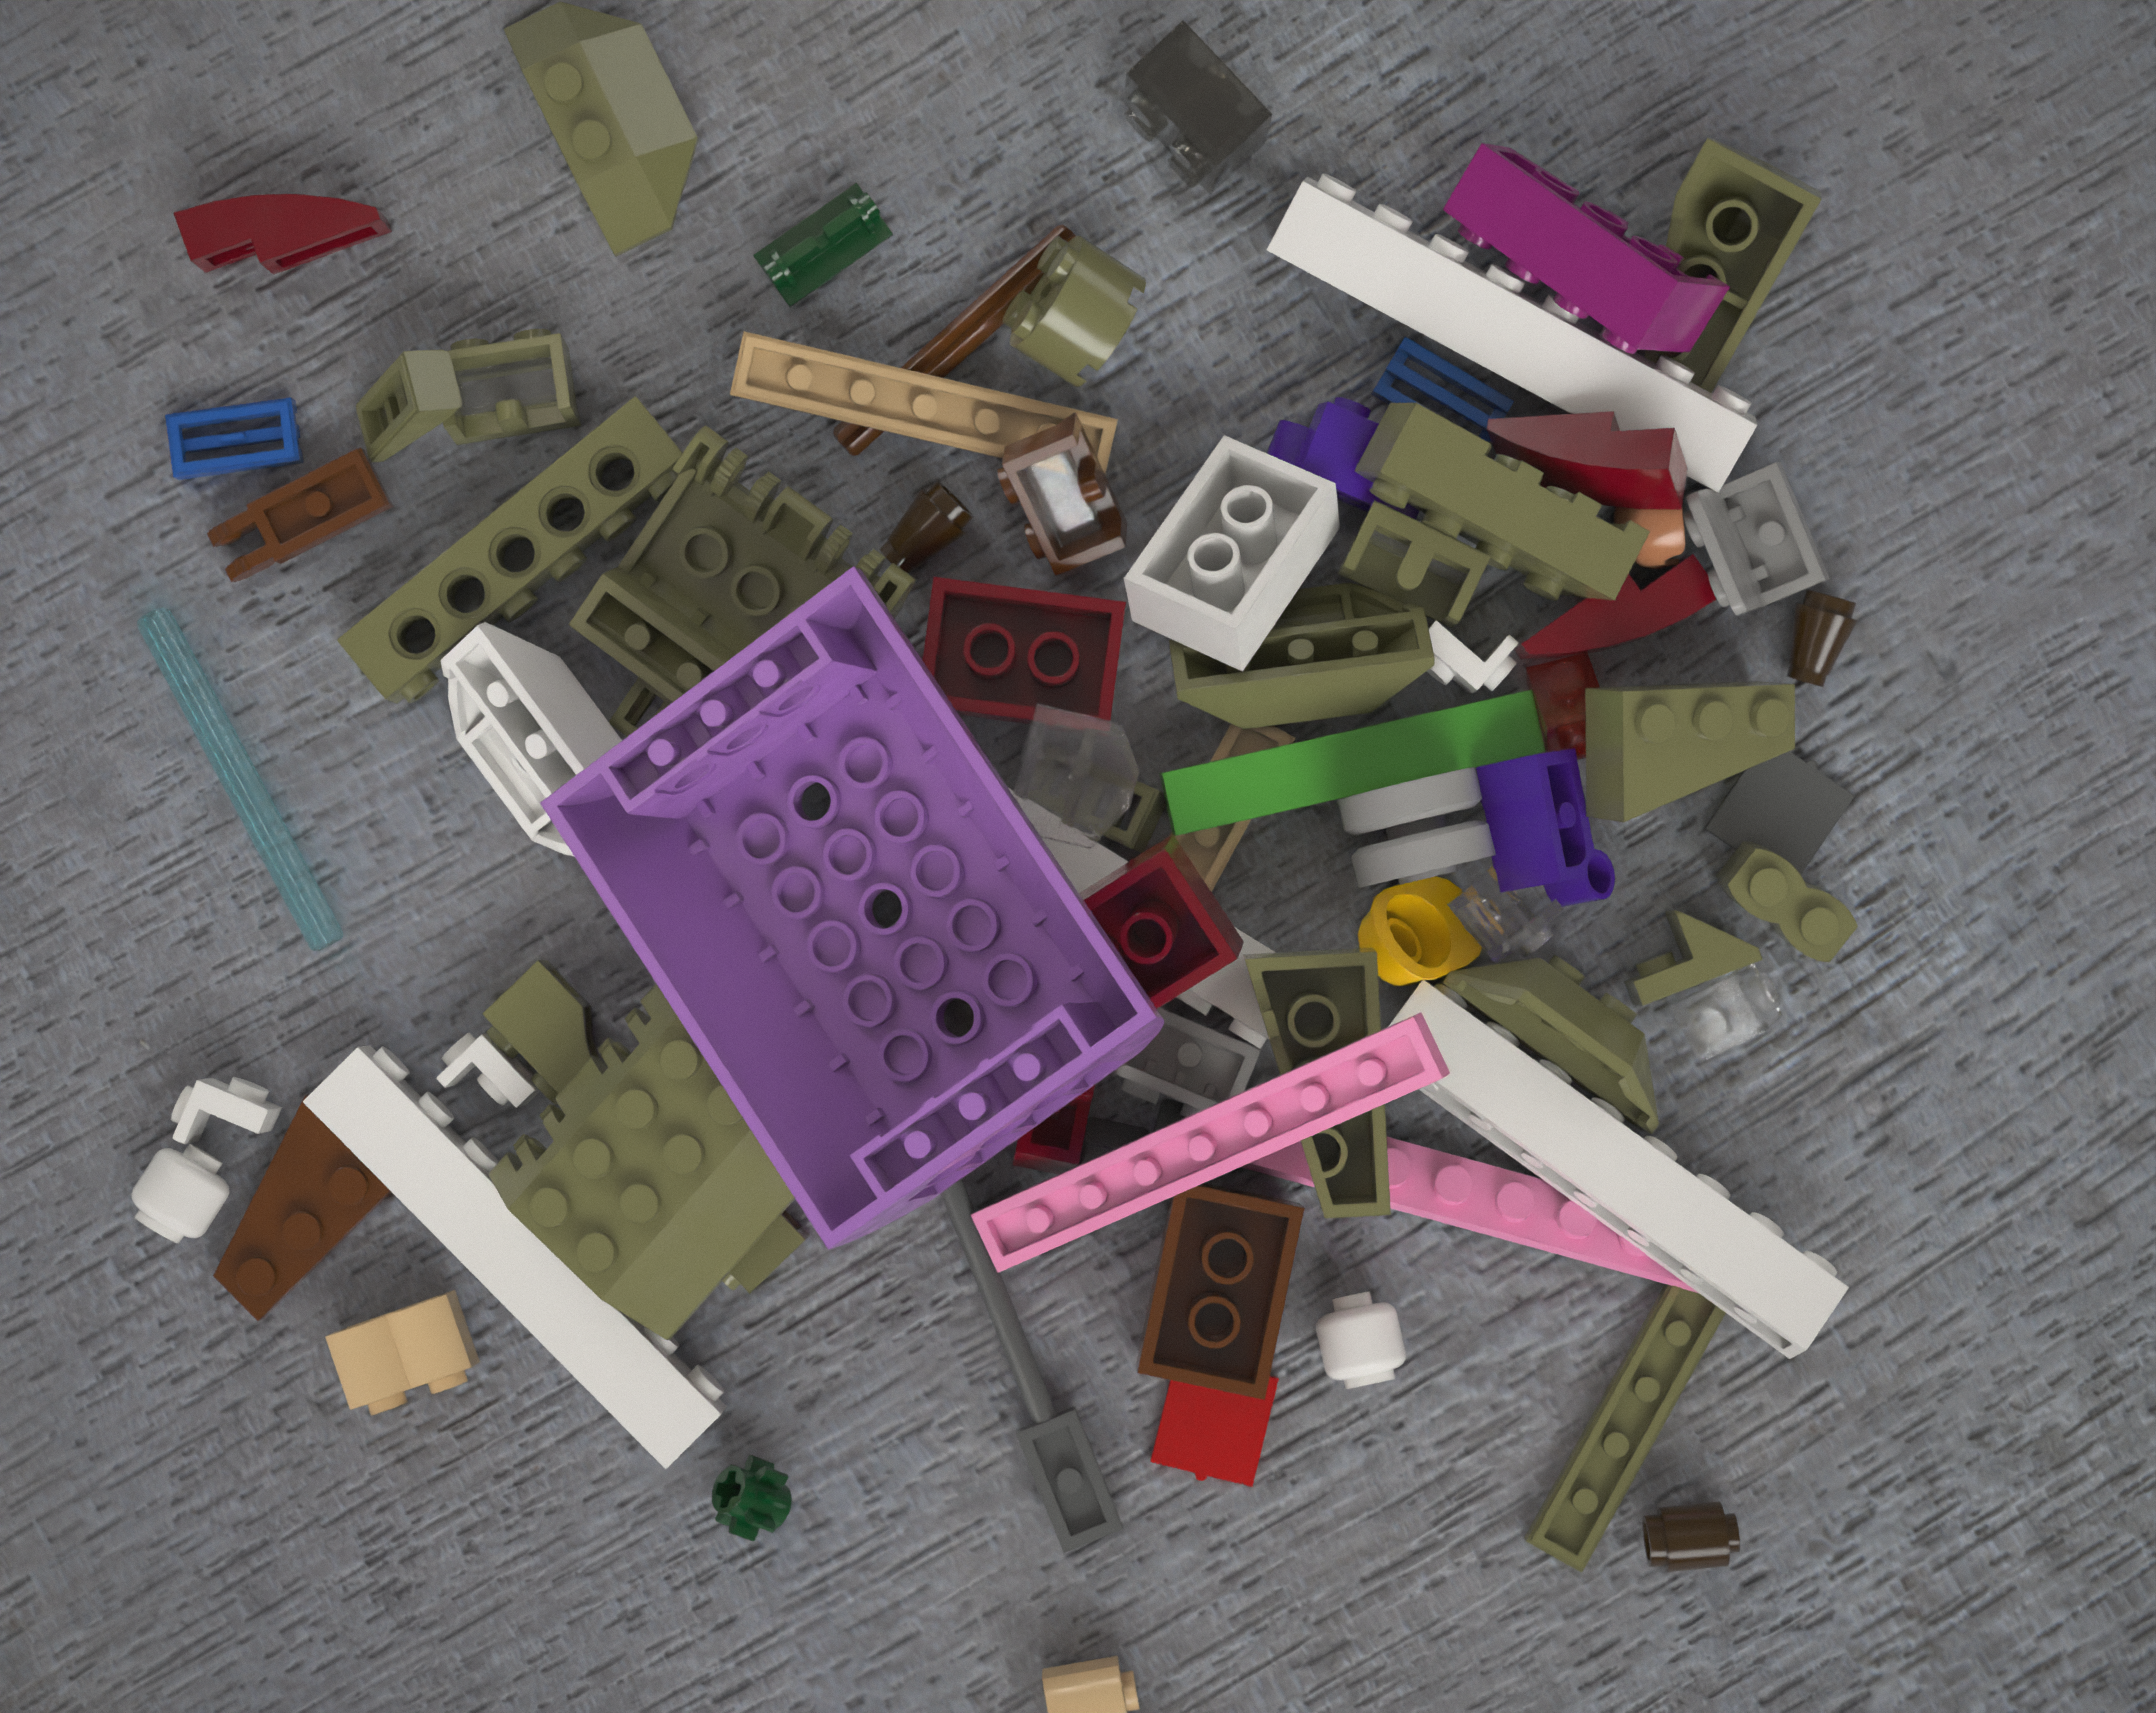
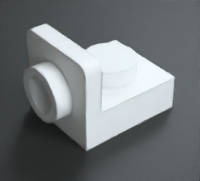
(501, 1076)

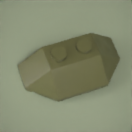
(609, 116)
(1324, 658)
(1567, 1027)

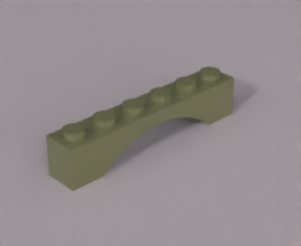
(554, 1033)

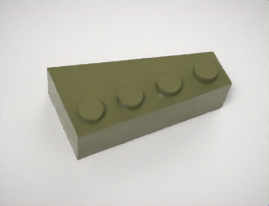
(1310, 1009)

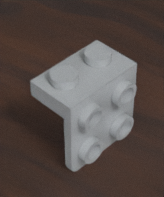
(1755, 540)

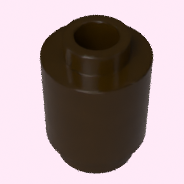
(1690, 1537)

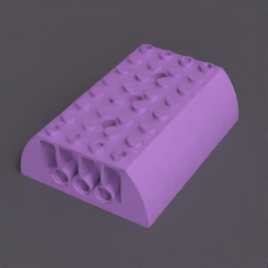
(771, 933)

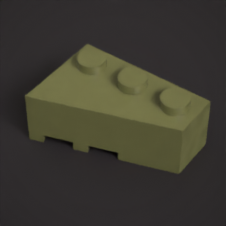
(1677, 739)

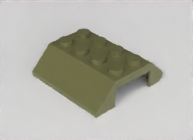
(718, 571)
(646, 1175)

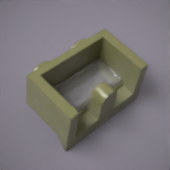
(512, 387)
(1414, 564)

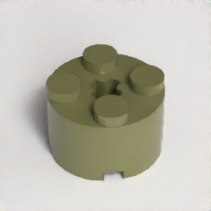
(1075, 309)

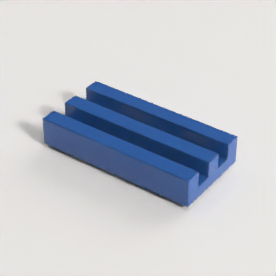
(1448, 372)
(287, 432)

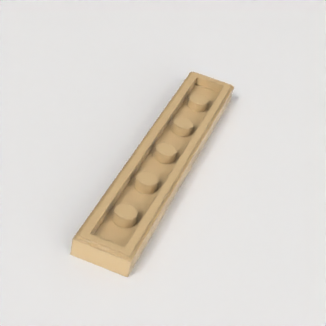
(899, 399)

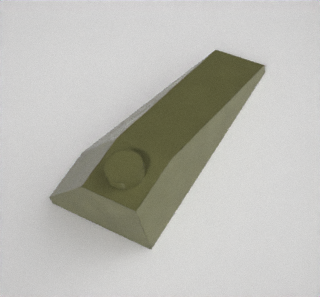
(1739, 225)

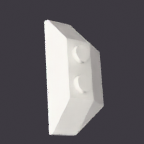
(523, 722)

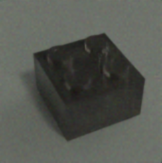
(1195, 109)

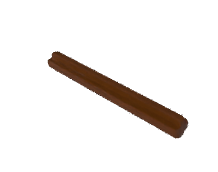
(963, 333)

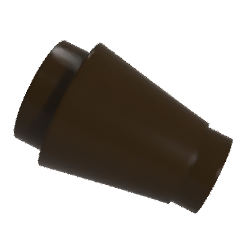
(926, 528)
(1819, 635)

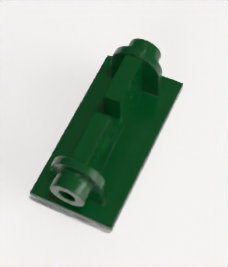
(823, 244)

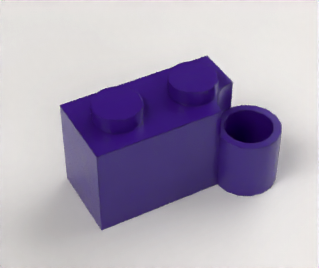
(1333, 450)
(1543, 829)

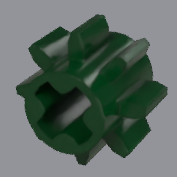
(751, 1498)

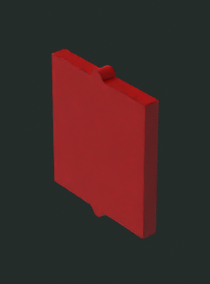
(1213, 1431)

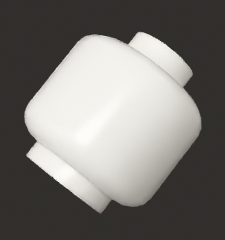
(180, 1193)
(1360, 1341)

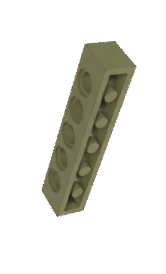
(380, 637)

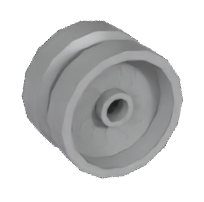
(1416, 828)

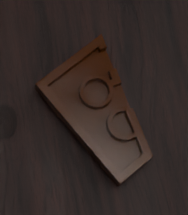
(298, 1215)

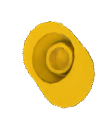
(1417, 932)

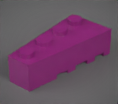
(1581, 254)

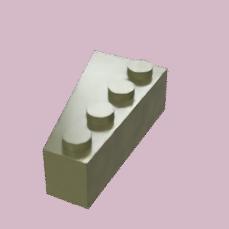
(1498, 506)

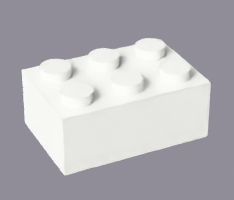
(1233, 552)

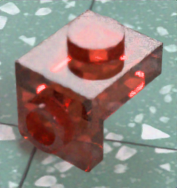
(1561, 700)

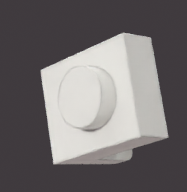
(1459, 663)
(238, 1103)

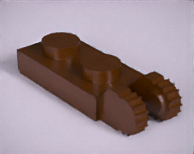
(305, 513)

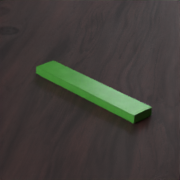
(1351, 762)

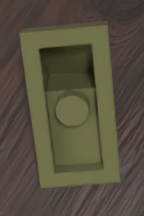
(1705, 956)

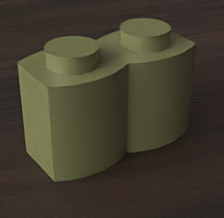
(1794, 908)

